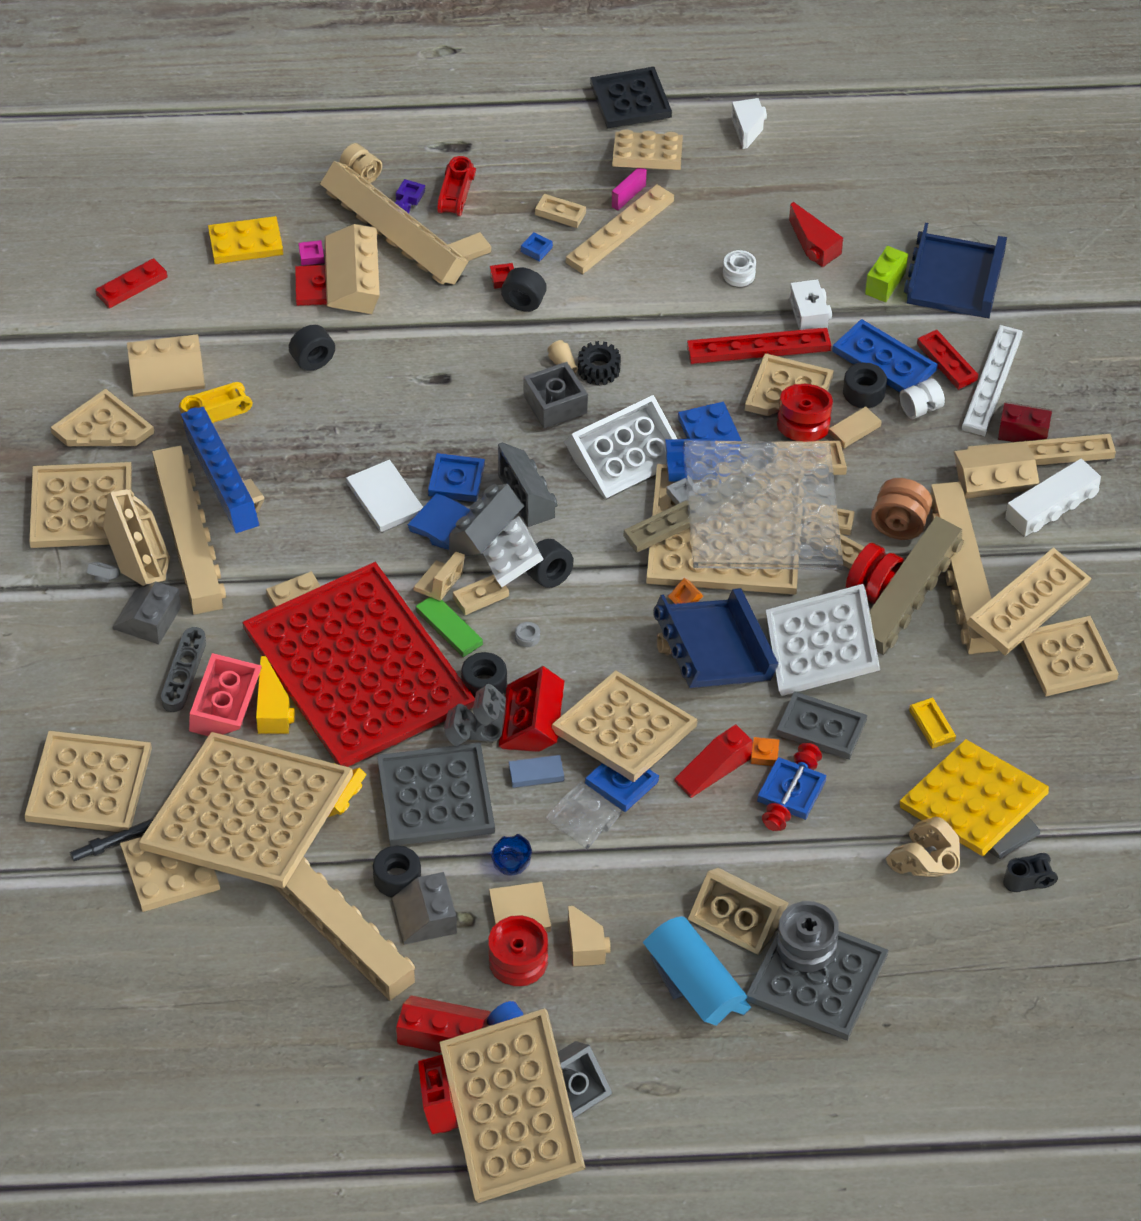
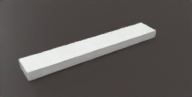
(992, 380)

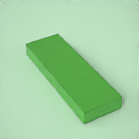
(449, 626)

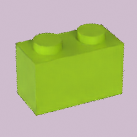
(886, 273)

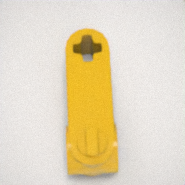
(219, 402)

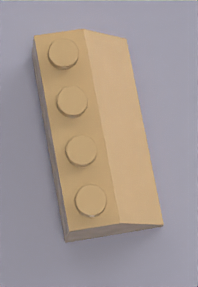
(352, 269)

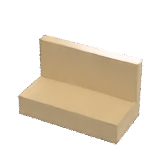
(441, 577)

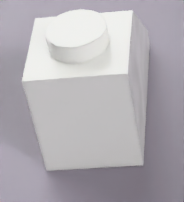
(748, 120)

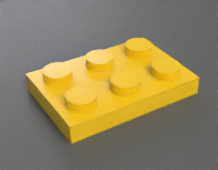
(245, 240)

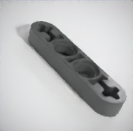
(180, 668)

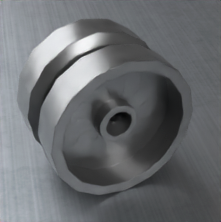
(807, 936)

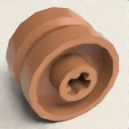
(901, 508)

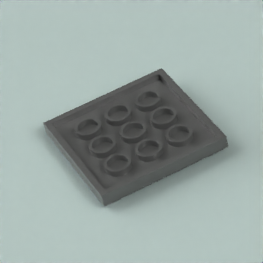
(435, 794)
(822, 998)

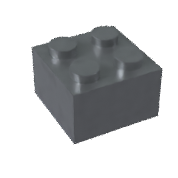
(555, 394)

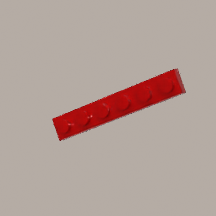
(758, 345)

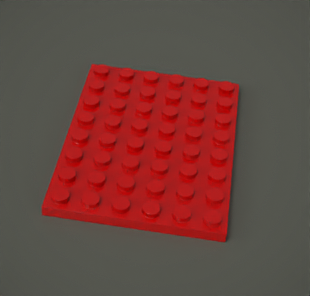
(358, 664)

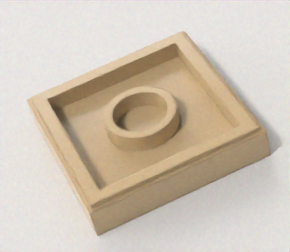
(520, 900)

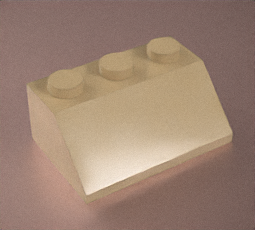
(165, 365)
(996, 470)
(737, 910)

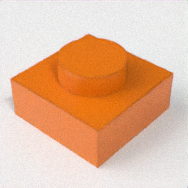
(685, 593)
(764, 751)

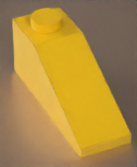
(273, 703)

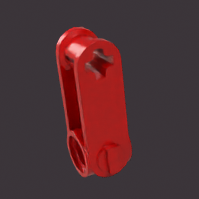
(456, 185)

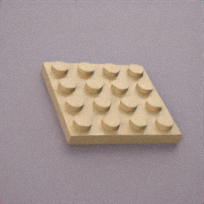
(72, 501)
(624, 725)
(88, 782)

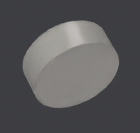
(527, 634)

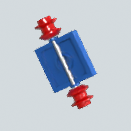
(792, 787)

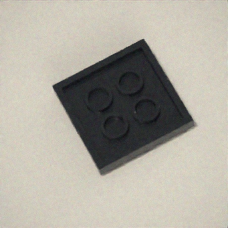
(630, 97)

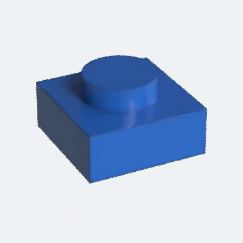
(536, 246)

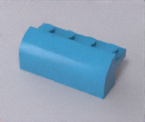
(696, 971)

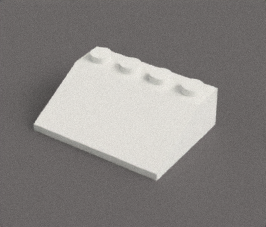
(622, 447)

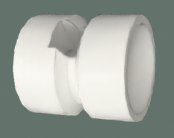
(922, 398)

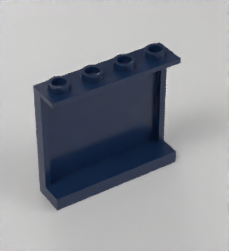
(954, 274)
(716, 641)

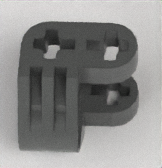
(487, 710)

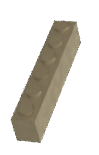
(913, 581)

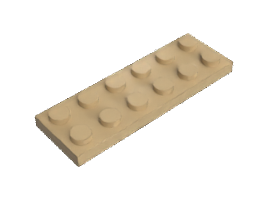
(1029, 601)

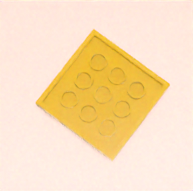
(975, 796)

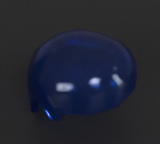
(511, 855)

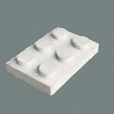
(512, 552)

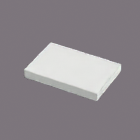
(384, 495)

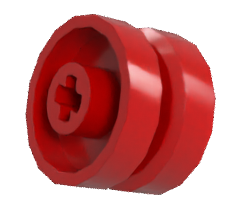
(804, 412)
(873, 570)
(518, 950)

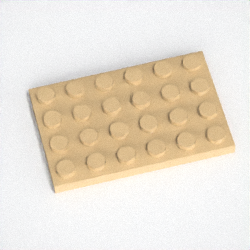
(512, 1105)

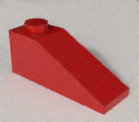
(816, 238)
(716, 760)
(437, 1095)

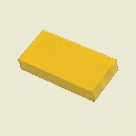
(932, 723)

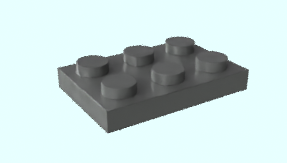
(822, 724)

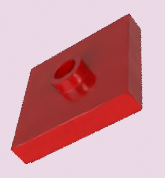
(310, 285)

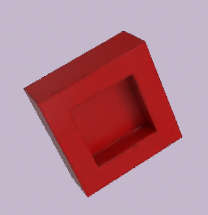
(499, 274)

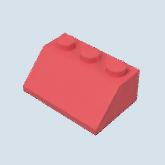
(223, 695)

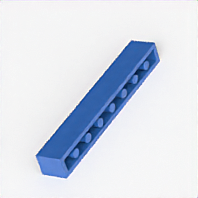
(220, 470)

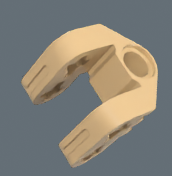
(917, 860)

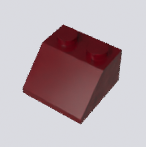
(1024, 423)

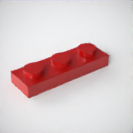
(131, 283)
(947, 359)

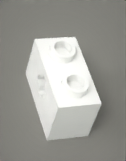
(809, 305)

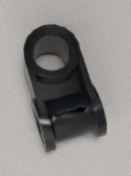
(1033, 873)

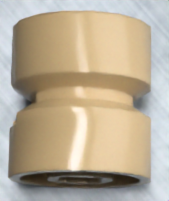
(362, 162)

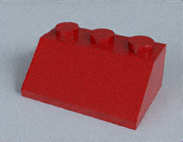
(530, 711)
(428, 1022)

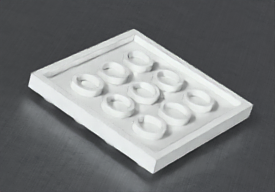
(822, 640)

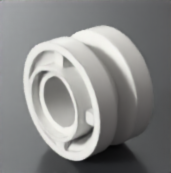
(739, 268)

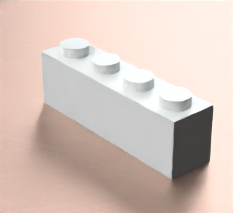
(1053, 497)

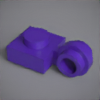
(408, 194)

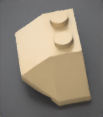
(135, 538)

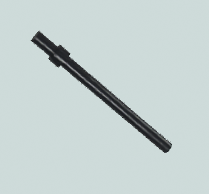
(98, 845)

